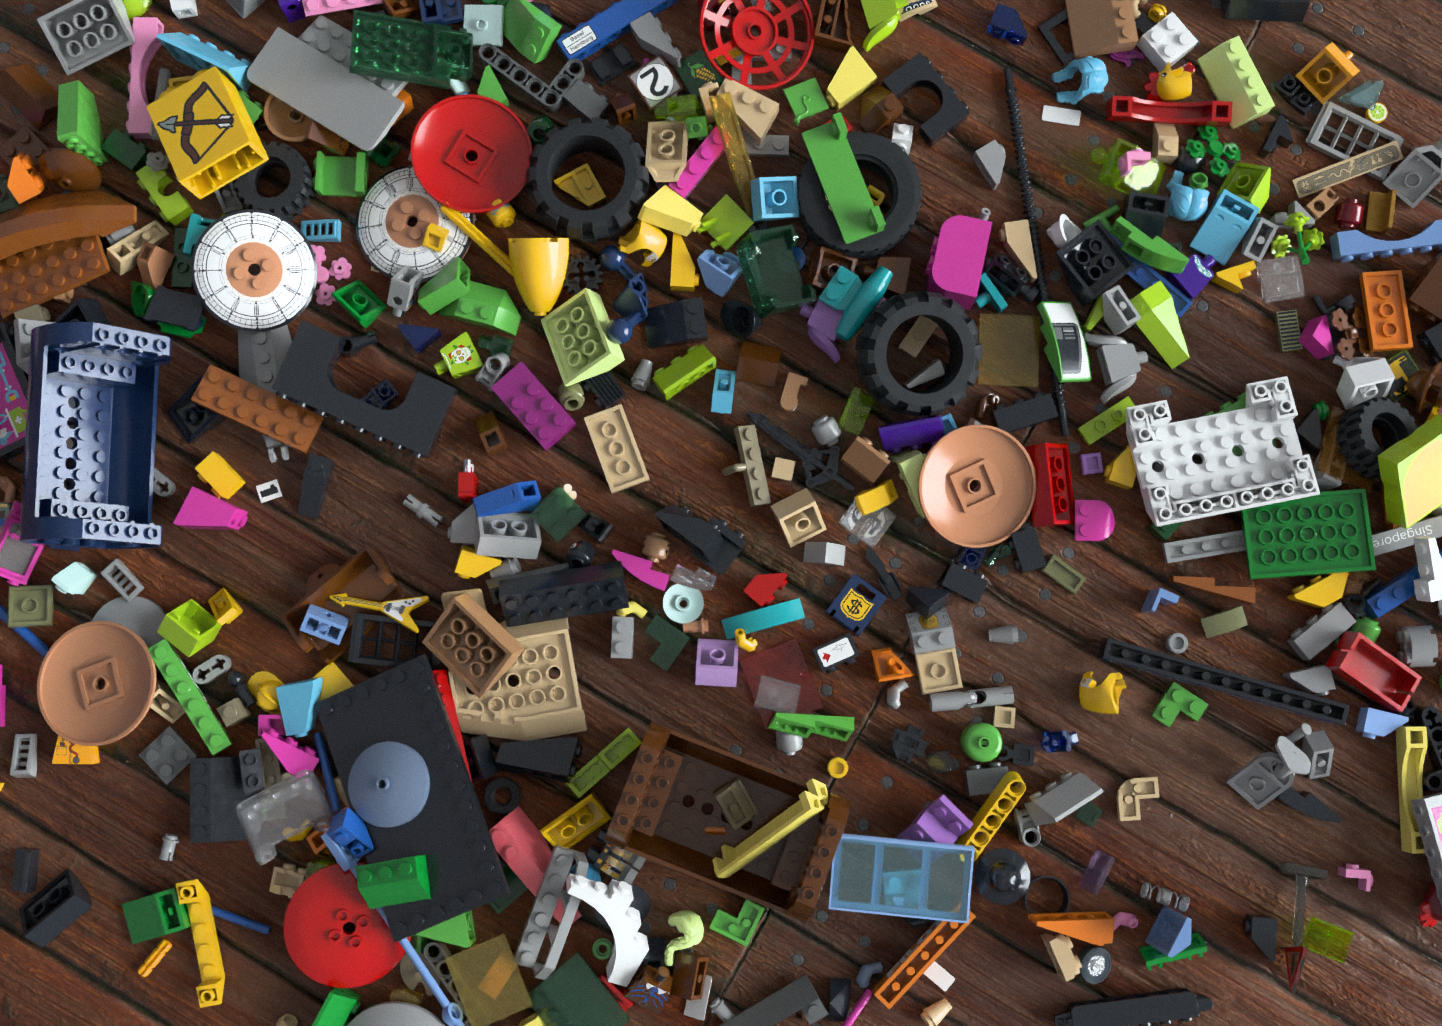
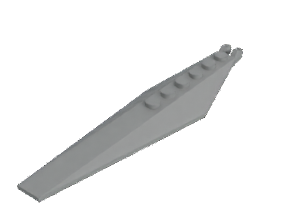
(260, 361)

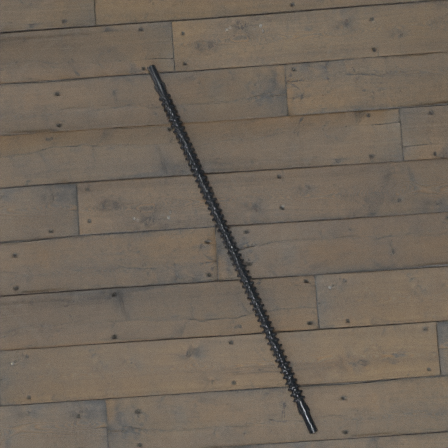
(1025, 183)

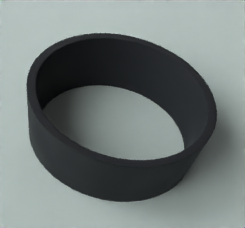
(1066, 895)

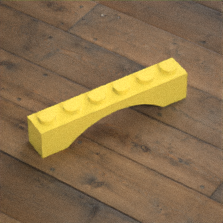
(1411, 751)

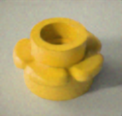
(1157, 12)

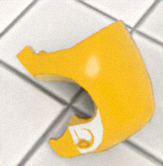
(647, 237)
(1104, 697)

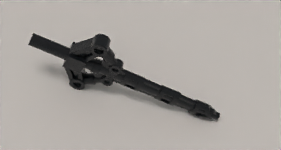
(810, 458)

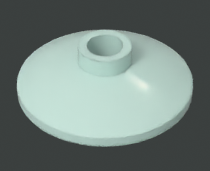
(682, 593)

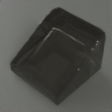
(938, 761)

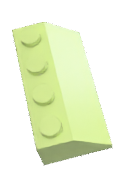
(1236, 80)

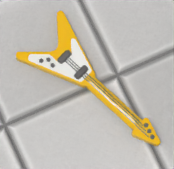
(396, 609)

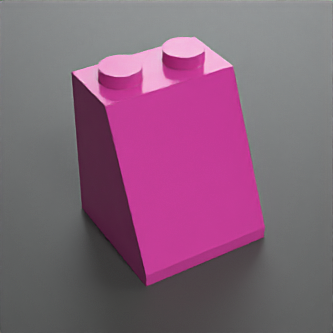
(207, 511)

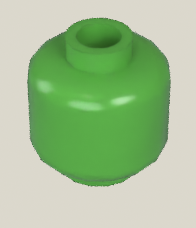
(1367, 627)

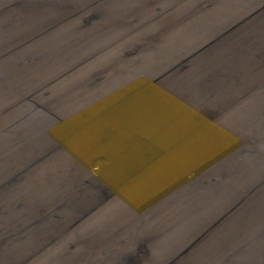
(1009, 350)
(488, 981)

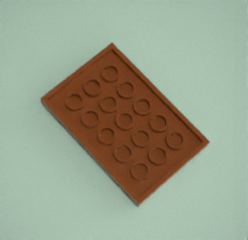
(49, 271)

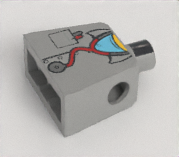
(404, 290)

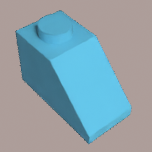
(723, 391)

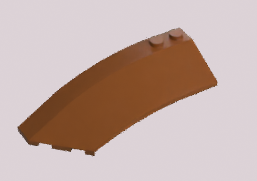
(63, 218)

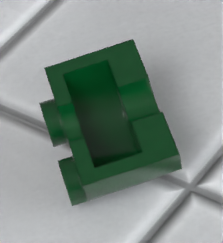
(384, 152)

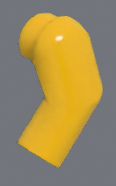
(742, 642)

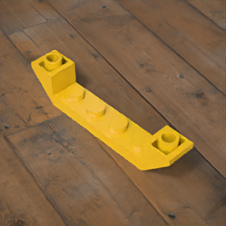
(205, 940)

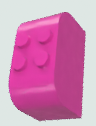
(958, 259)

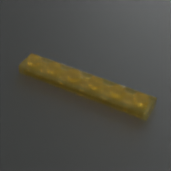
(734, 147)

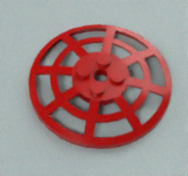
(761, 45)

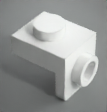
(902, 136)

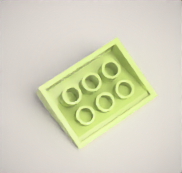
(580, 338)

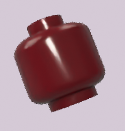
(1349, 213)

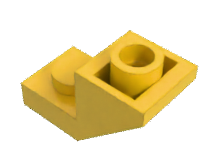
(876, 498)

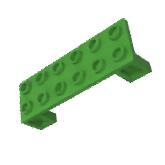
(843, 181)

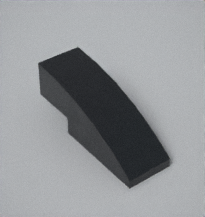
(1307, 805)

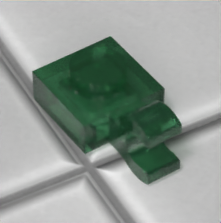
(496, 345)

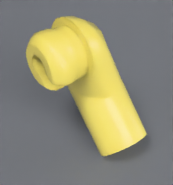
(633, 608)

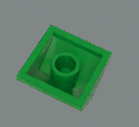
(360, 302)

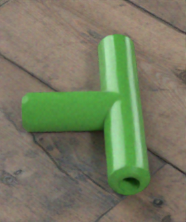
(1102, 217)

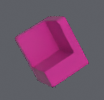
(271, 721)

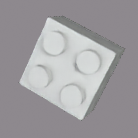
(1167, 42)

